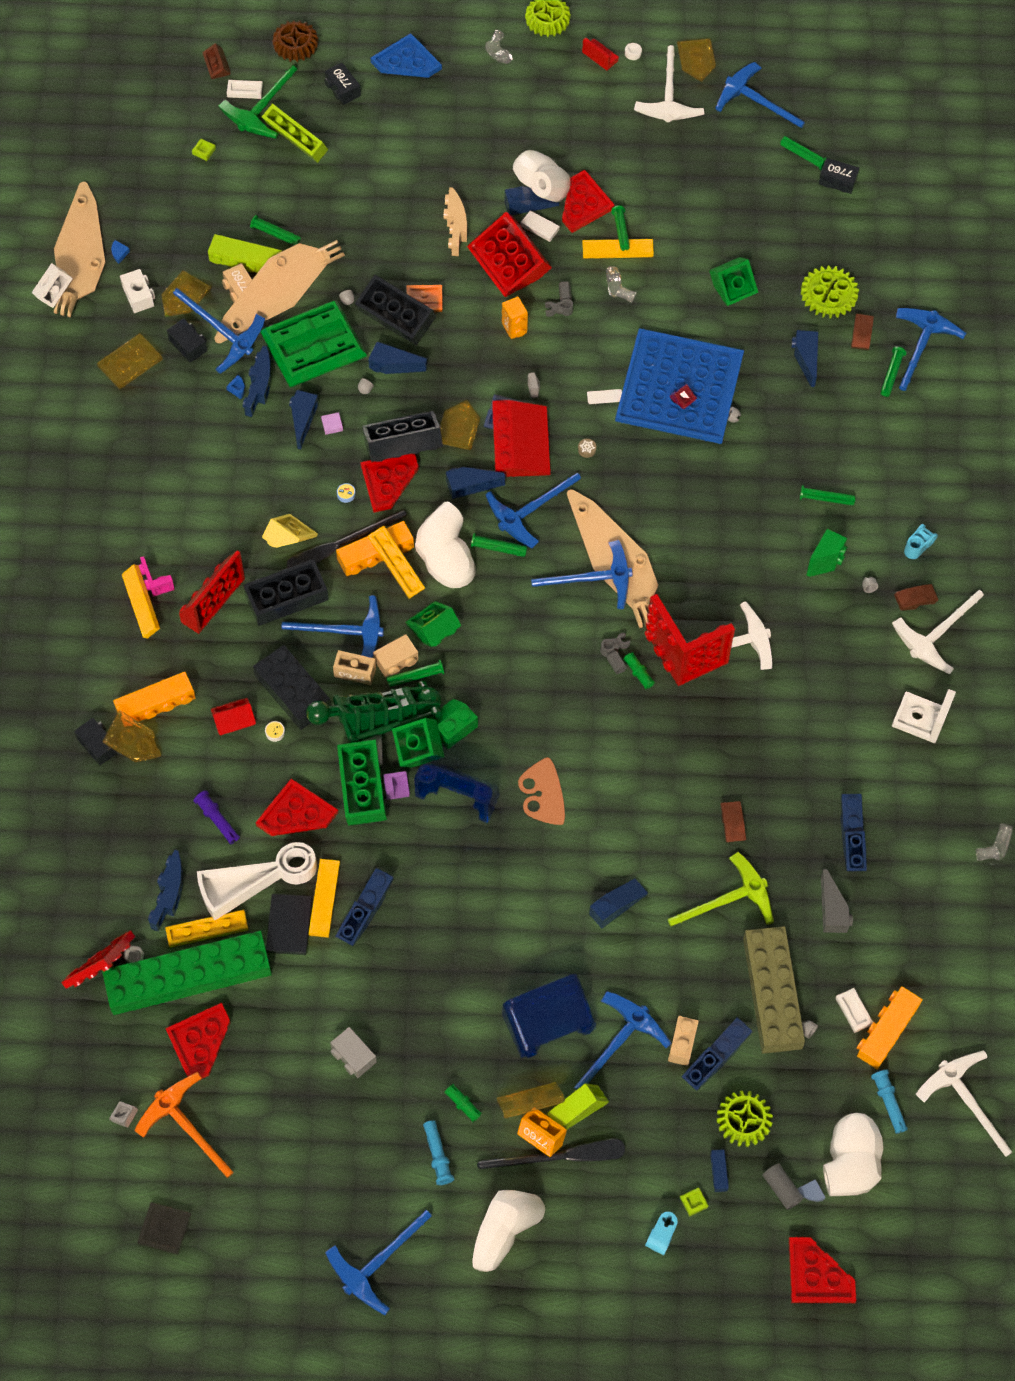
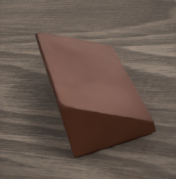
(216, 62)

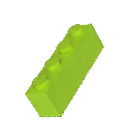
(295, 133)
(234, 252)

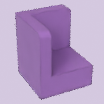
(396, 785)

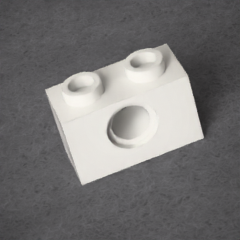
(131, 284)
(52, 285)

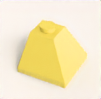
(286, 531)

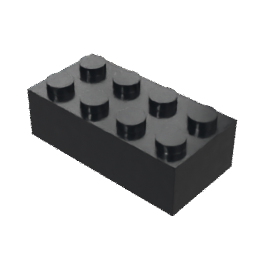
(395, 310)
(402, 436)
(286, 592)
(289, 684)

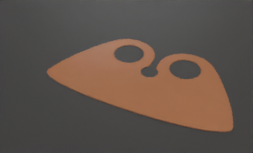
(551, 800)

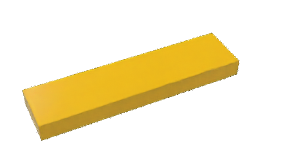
(612, 249)
(396, 562)
(140, 601)
(324, 898)
(206, 928)

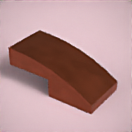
(862, 331)
(916, 596)
(733, 821)

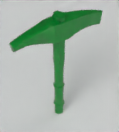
(247, 119)

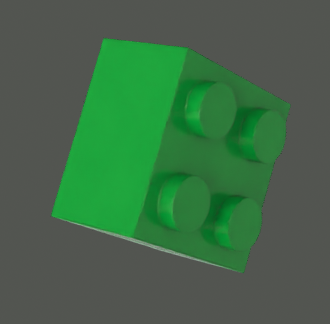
(418, 742)

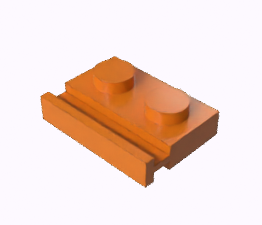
(427, 294)

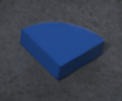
(119, 251)
(237, 387)

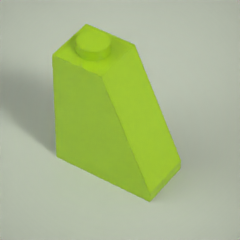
(578, 1105)

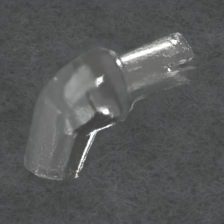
(495, 51)
(615, 287)
(1000, 846)

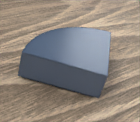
(812, 1191)

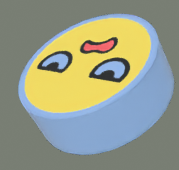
(346, 493)

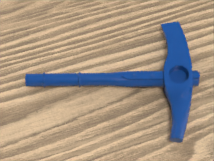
(737, 85)
(930, 323)
(241, 343)
(511, 520)
(619, 574)
(370, 630)
(637, 1019)
(356, 1281)

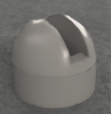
(347, 297)
(365, 386)
(733, 414)
(869, 584)
(809, 1028)

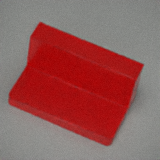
(599, 53)
(233, 716)

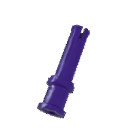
(212, 810)

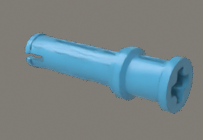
(887, 1092)
(439, 1162)

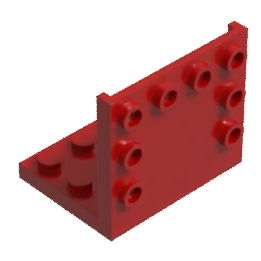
(684, 659)

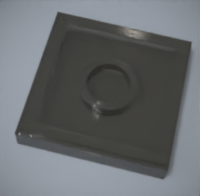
(164, 1228)

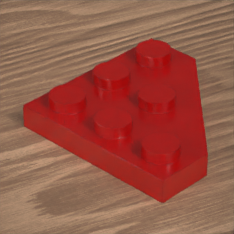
(584, 202)
(388, 479)
(296, 811)
(101, 960)
(200, 1039)
(816, 1275)

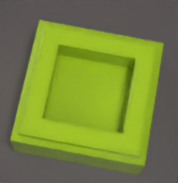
(203, 149)
(694, 1201)

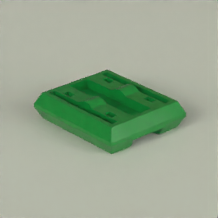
(312, 339)

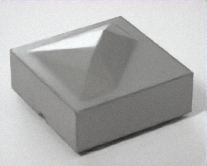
(533, 385)
(123, 1114)

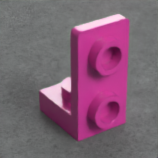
(160, 585)

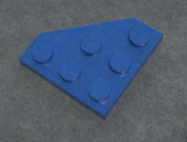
(406, 58)

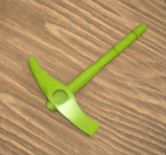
(753, 887)

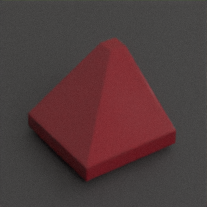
(683, 396)

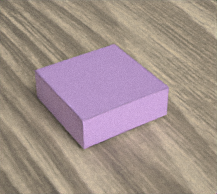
(332, 423)

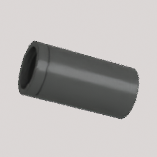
(783, 1186)

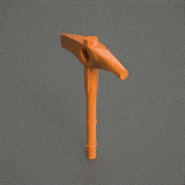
(167, 1103)

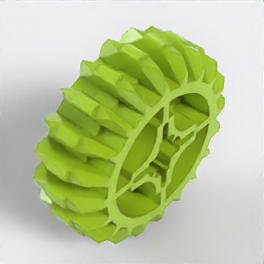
(547, 17)
(752, 1120)

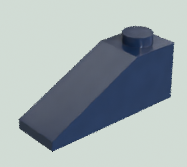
(523, 199)
(805, 352)
(393, 360)
(303, 411)
(468, 481)
(616, 902)

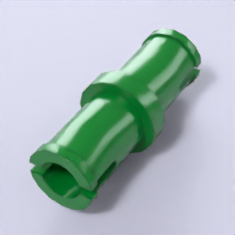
(639, 670)
(463, 1102)

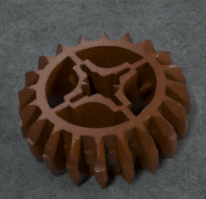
(285, 43)

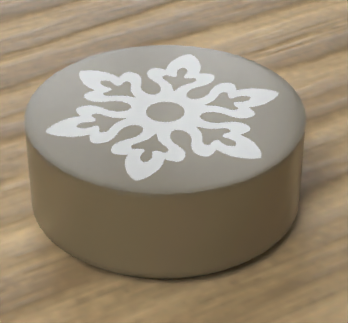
(587, 448)

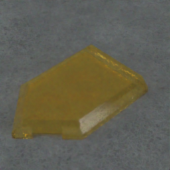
(696, 57)
(188, 285)
(459, 425)
(131, 738)

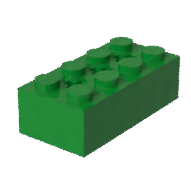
(372, 789)

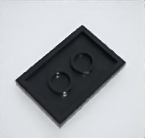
(288, 924)

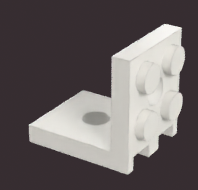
(932, 716)

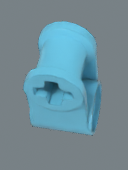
(921, 540)
(661, 1235)

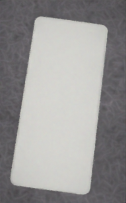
(605, 396)

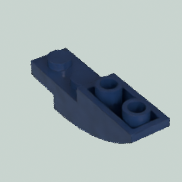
(260, 382)
(852, 832)
(171, 885)
(365, 908)
(717, 1055)

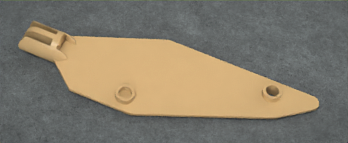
(79, 250)
(278, 285)
(596, 532)

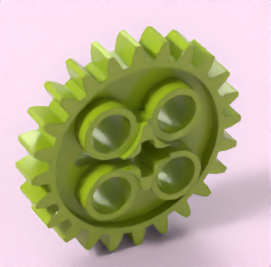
(842, 299)

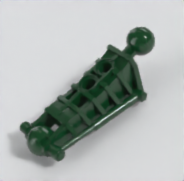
(378, 712)

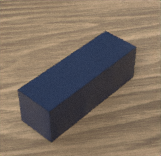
(719, 1170)

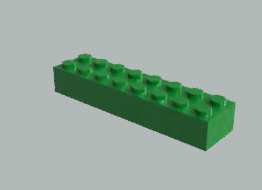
(186, 973)

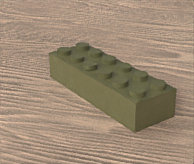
(773, 990)

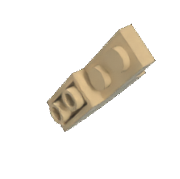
(455, 220)

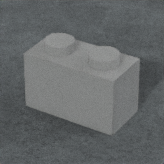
(352, 1052)

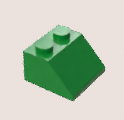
(734, 280)
(827, 554)
(434, 623)
(455, 722)

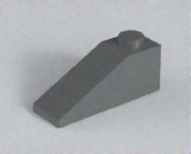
(834, 907)

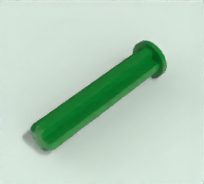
(803, 152)
(618, 212)
(274, 231)
(892, 371)
(826, 496)
(499, 546)
(415, 674)

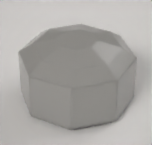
(133, 954)

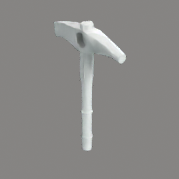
(668, 109)
(757, 636)
(923, 646)
(949, 1075)

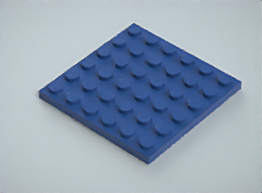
(666, 364)

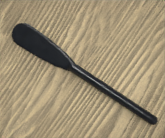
(323, 551)
(592, 1151)

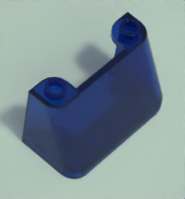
(434, 775)
(547, 1014)

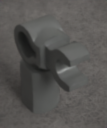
(565, 305)
(609, 649)

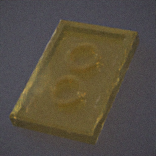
(129, 361)
(530, 1100)

